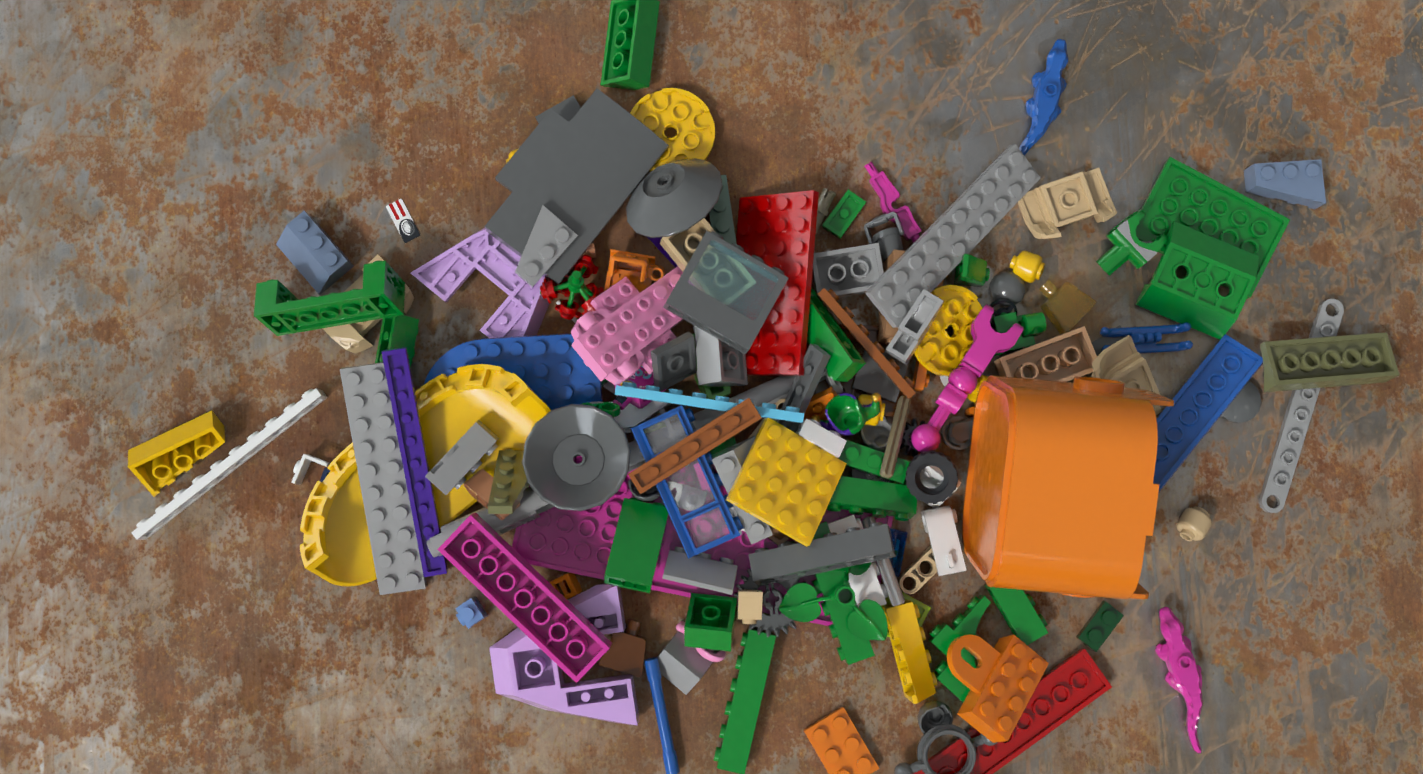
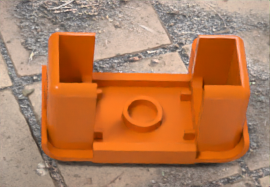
(634, 266)

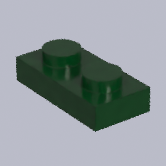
(1099, 626)

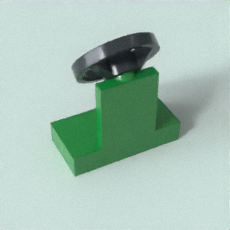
(1004, 320)

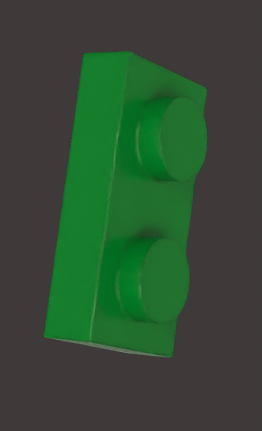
(844, 214)

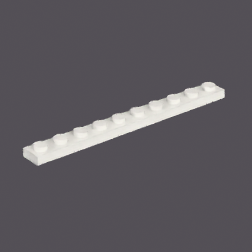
(222, 469)

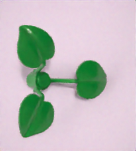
(865, 623)

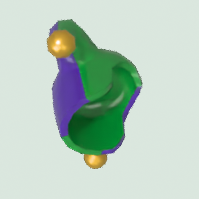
(847, 413)

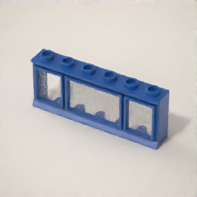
(694, 492)

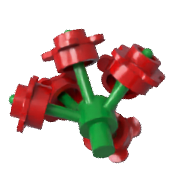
(573, 284)

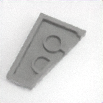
(545, 245)

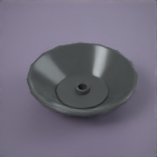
(674, 197)
(559, 440)

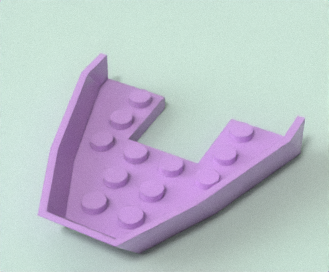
(523, 308)

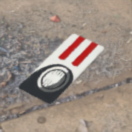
(403, 220)

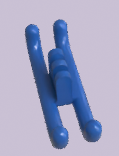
(1147, 337)

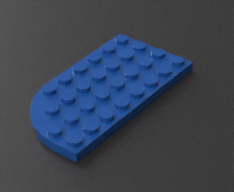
(541, 361)

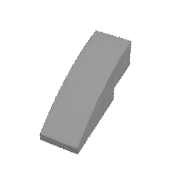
(914, 326)

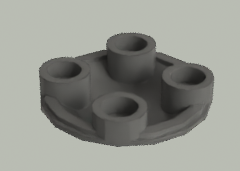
(1245, 405)

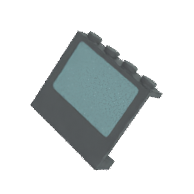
(726, 292)

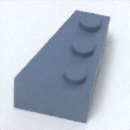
(1289, 181)

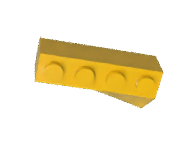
(175, 451)
(909, 651)

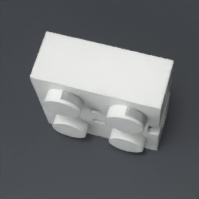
(819, 436)

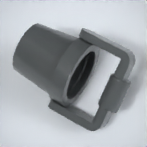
(889, 238)

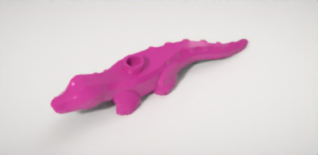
(1183, 672)

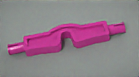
(888, 195)

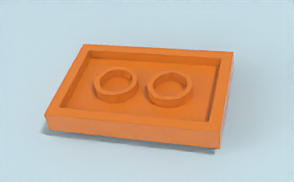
(840, 745)

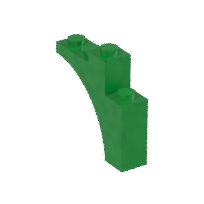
(943, 636)

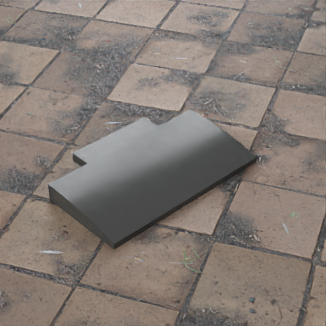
(577, 172)

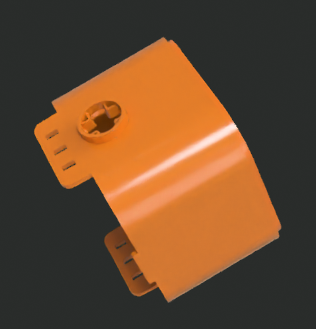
(1061, 485)

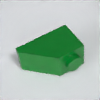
(971, 271)

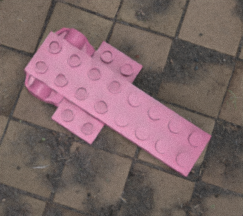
(626, 328)

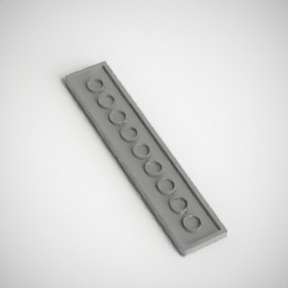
(953, 234)
(382, 479)

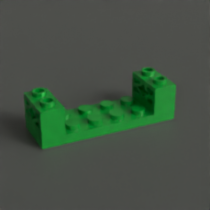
(285, 314)

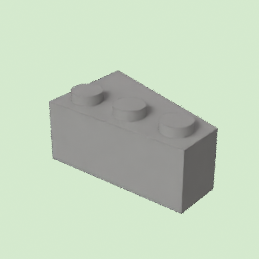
(463, 457)

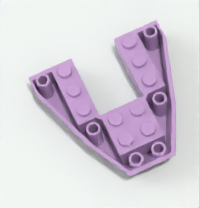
(533, 678)

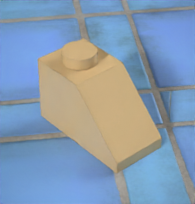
(750, 606)

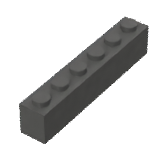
(823, 554)

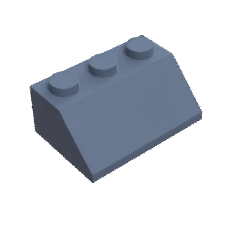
(313, 252)

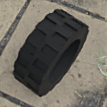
(931, 495)

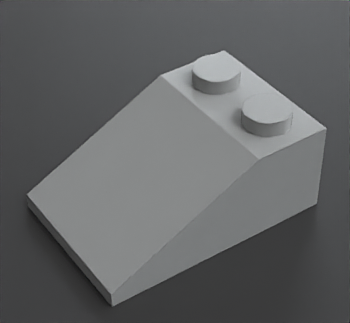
(847, 270)

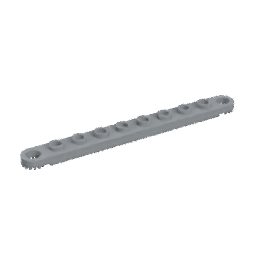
(1296, 420)

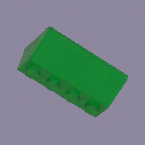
(630, 44)

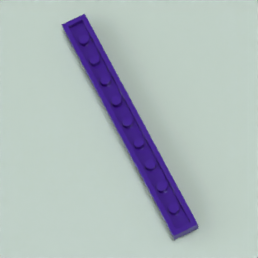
(413, 456)

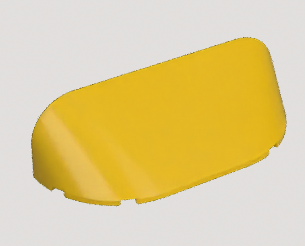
(334, 517)

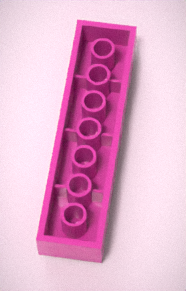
(525, 596)

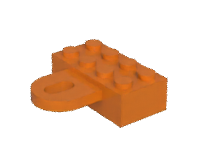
(998, 684)

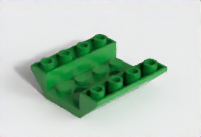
(1196, 295)

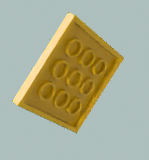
(786, 482)

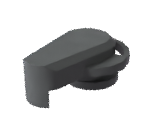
(957, 432)

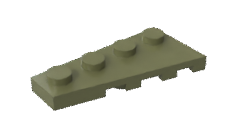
(507, 483)

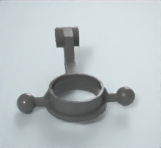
(933, 733)

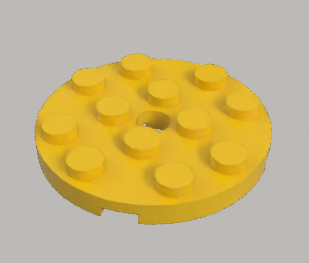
(682, 112)
(938, 350)

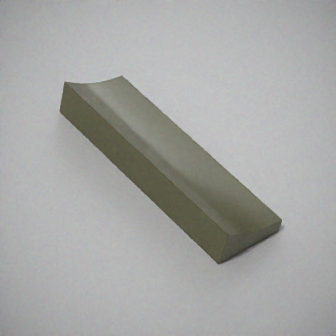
(1327, 362)

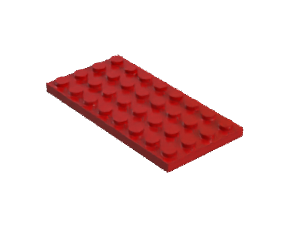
(783, 235)

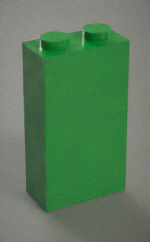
(636, 545)

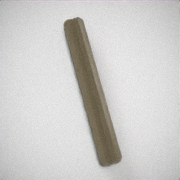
(895, 437)

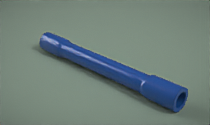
(654, 678)

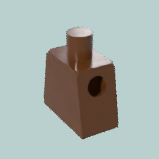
(627, 650)

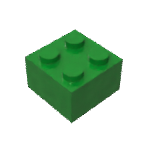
(710, 622)

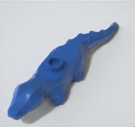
(1048, 89)

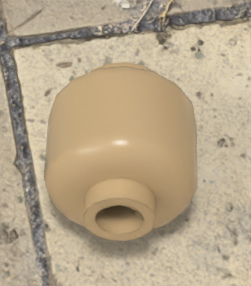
(1194, 524)

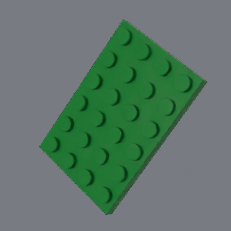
(1213, 209)

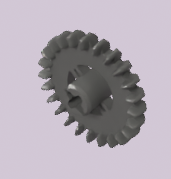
(774, 621)

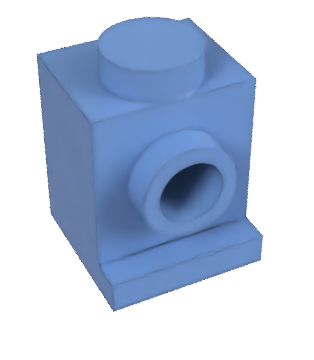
(470, 612)

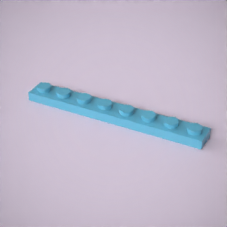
(699, 400)

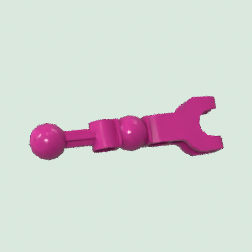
(964, 378)

